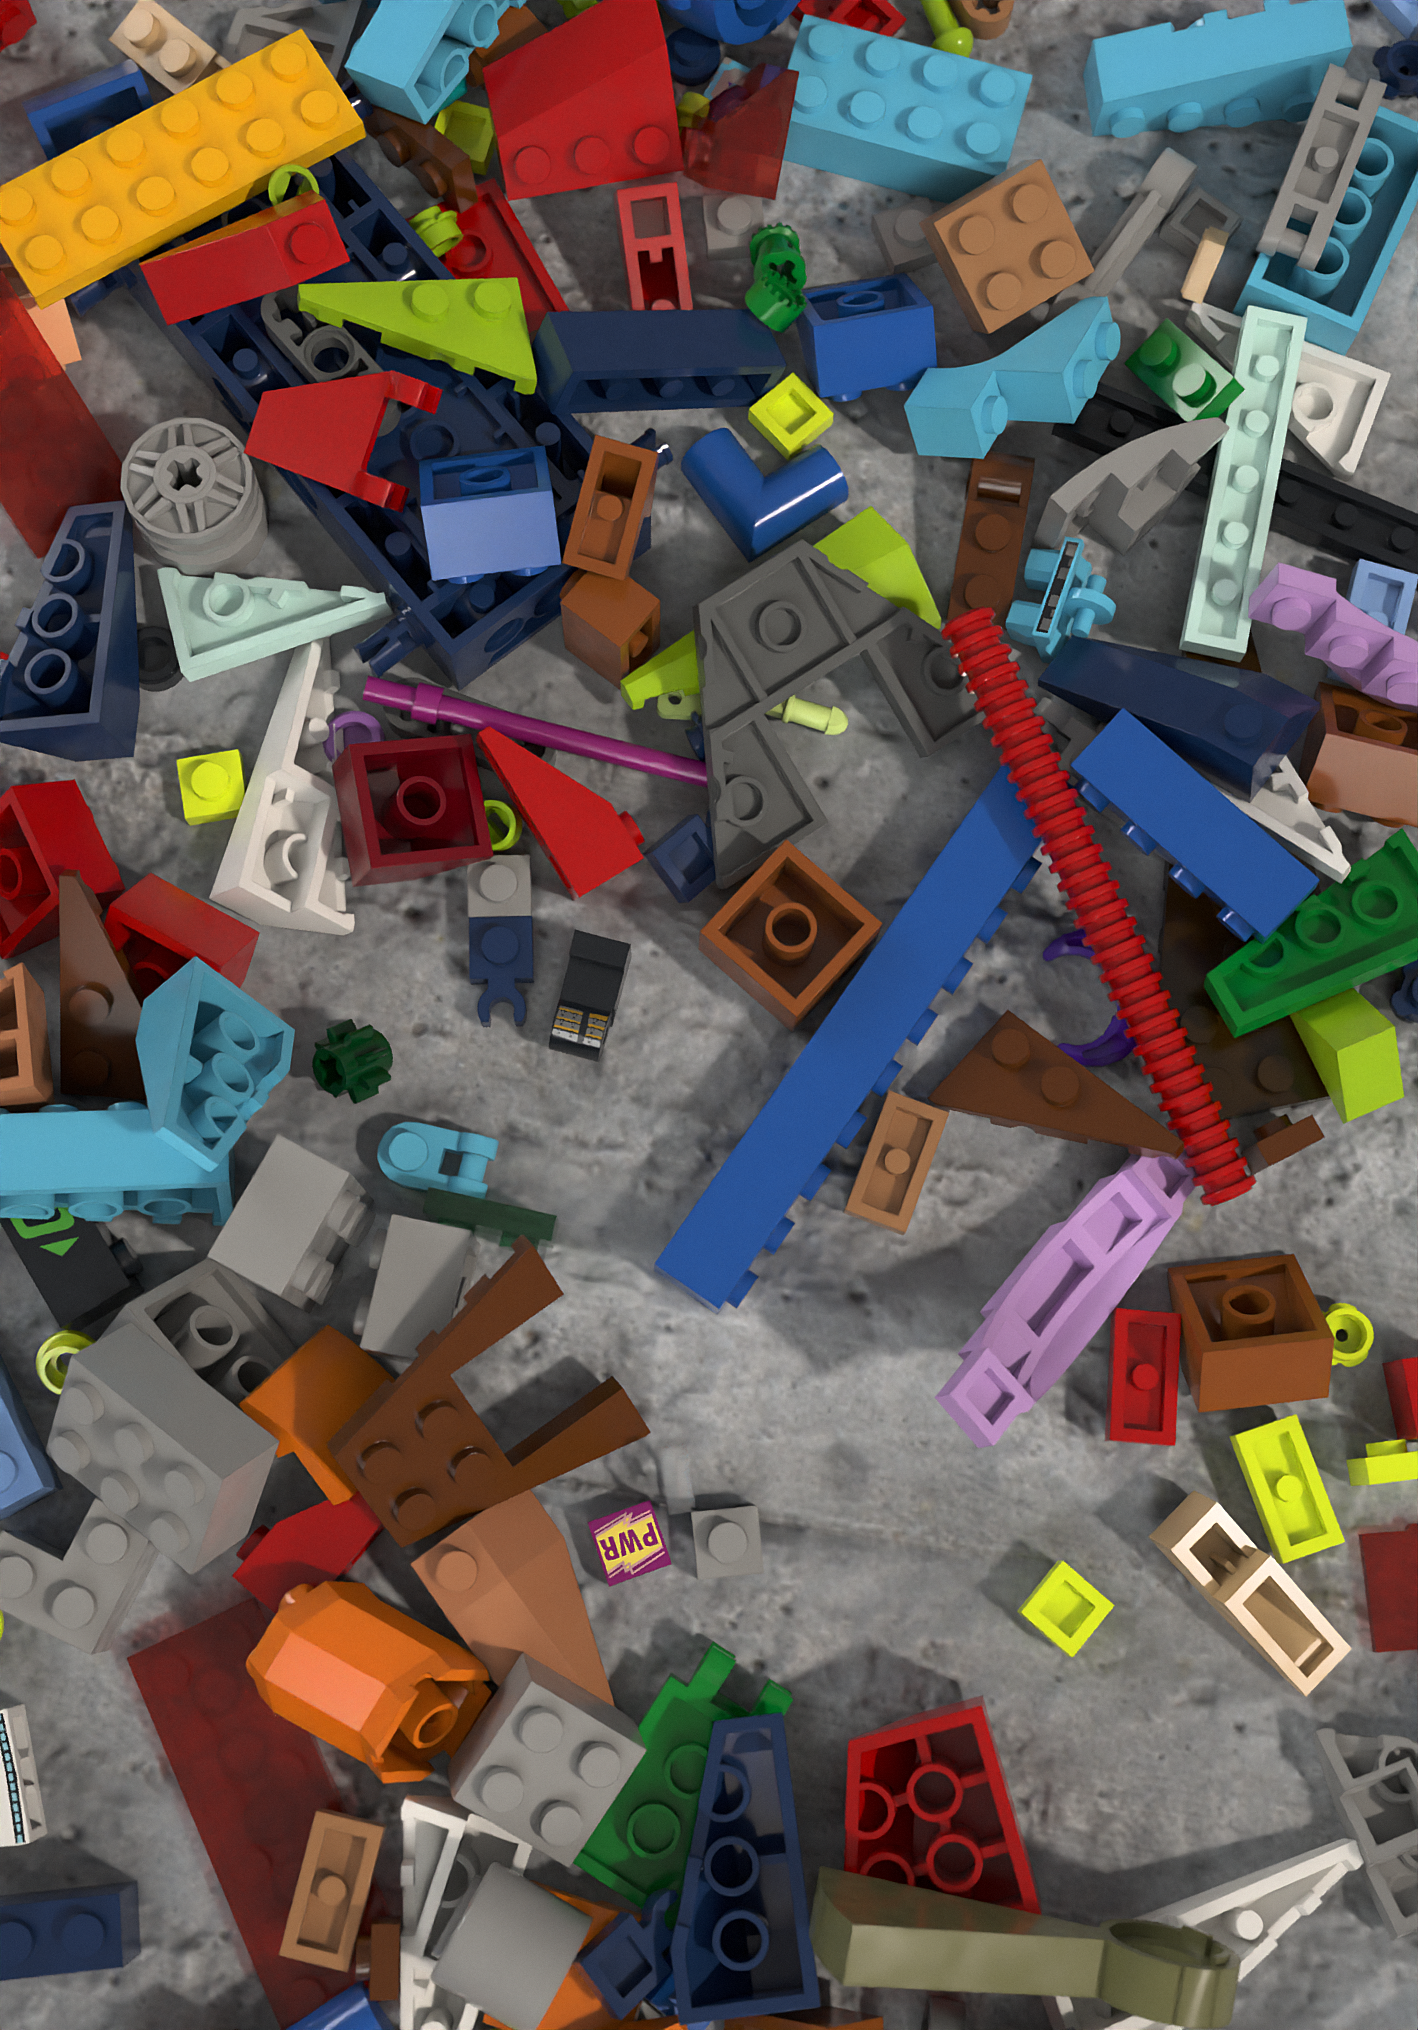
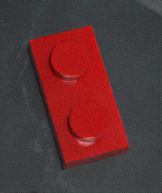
(1143, 1377)

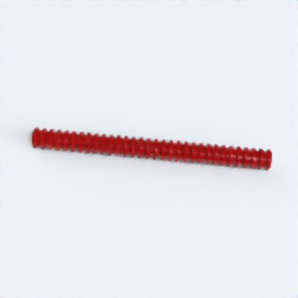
(1097, 905)

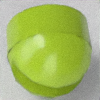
(280, 179)
(511, 819)

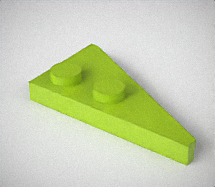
(444, 320)

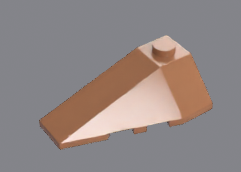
(515, 1591)

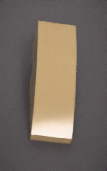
(1250, 1591)

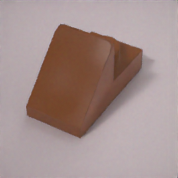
(611, 507)

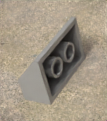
(211, 1328)

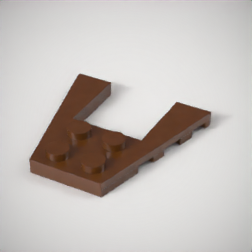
(423, 1448)

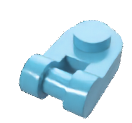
(415, 1152)

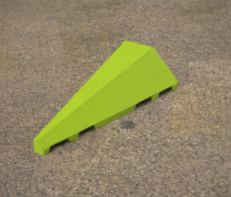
(862, 545)

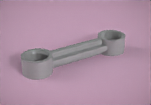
(1155, 200)

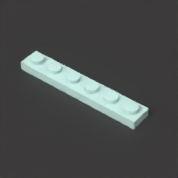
(1243, 485)

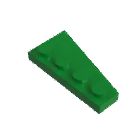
(1327, 943)

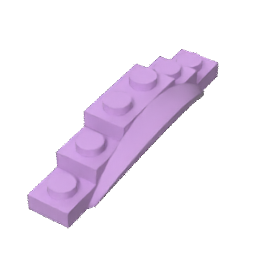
(1339, 633)
(1063, 1294)

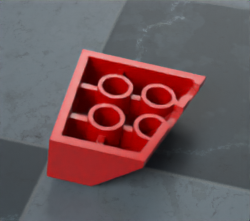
(585, 103)
(937, 1809)

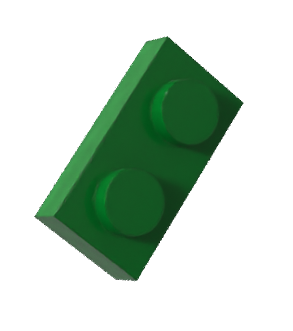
(1183, 374)

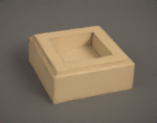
(1204, 264)

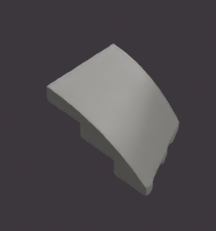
(1129, 487)
(1377, 1804)

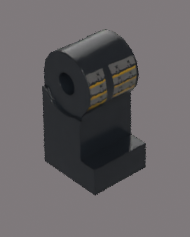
(589, 995)

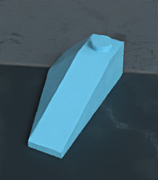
(208, 1061)

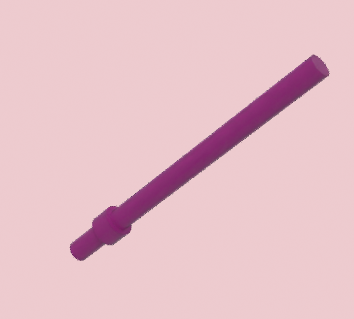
(430, 704)

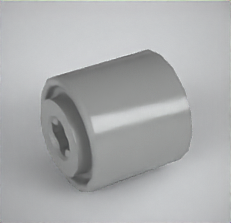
(509, 1947)

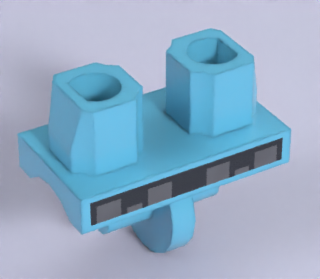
(1070, 604)

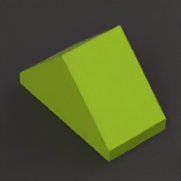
(1352, 1053)

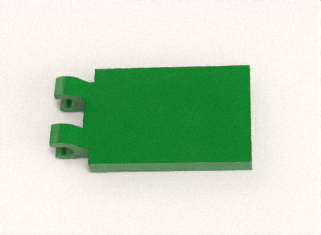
(652, 1820)

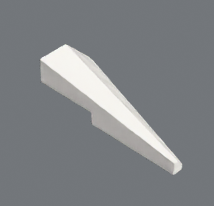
(287, 839)
(440, 1857)
(1239, 1914)

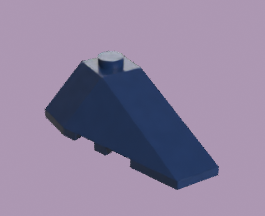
(75, 662)
(1212, 715)
(744, 1895)

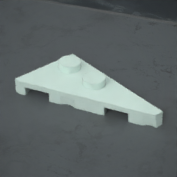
(242, 620)

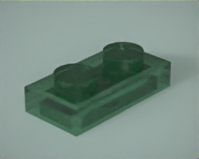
(491, 1218)

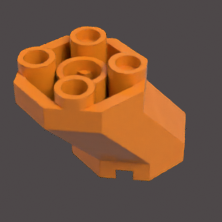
(368, 1679)

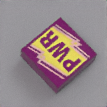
(629, 1543)

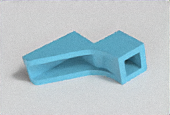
(1035, 381)

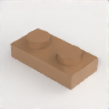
(896, 1163)
(332, 1889)

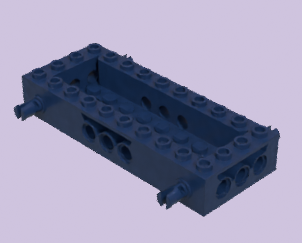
(457, 624)

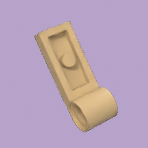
(166, 47)

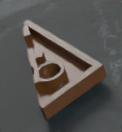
(97, 1001)
(1032, 1083)

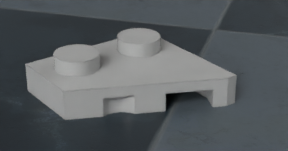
(329, 28)

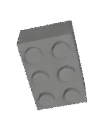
(295, 1225)
(160, 1447)

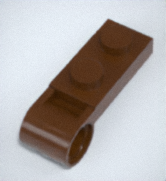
(427, 154)
(991, 535)

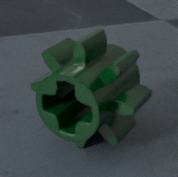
(352, 1061)

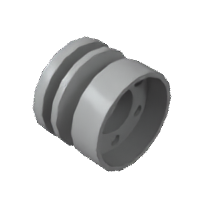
(195, 497)

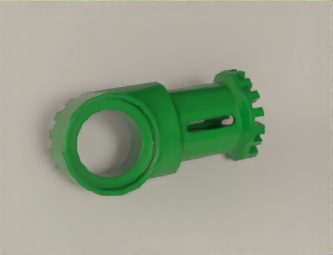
(778, 285)

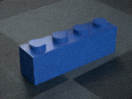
(1191, 826)

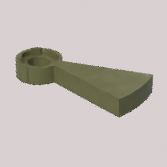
(931, 1940)

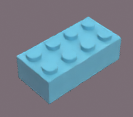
(900, 112)
(1359, 244)

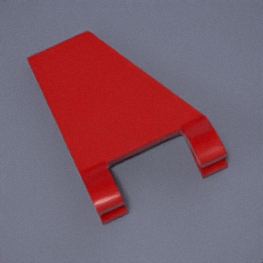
(332, 429)

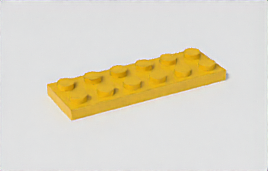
(172, 168)

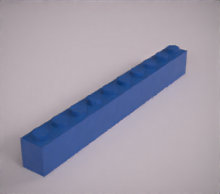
(854, 1051)

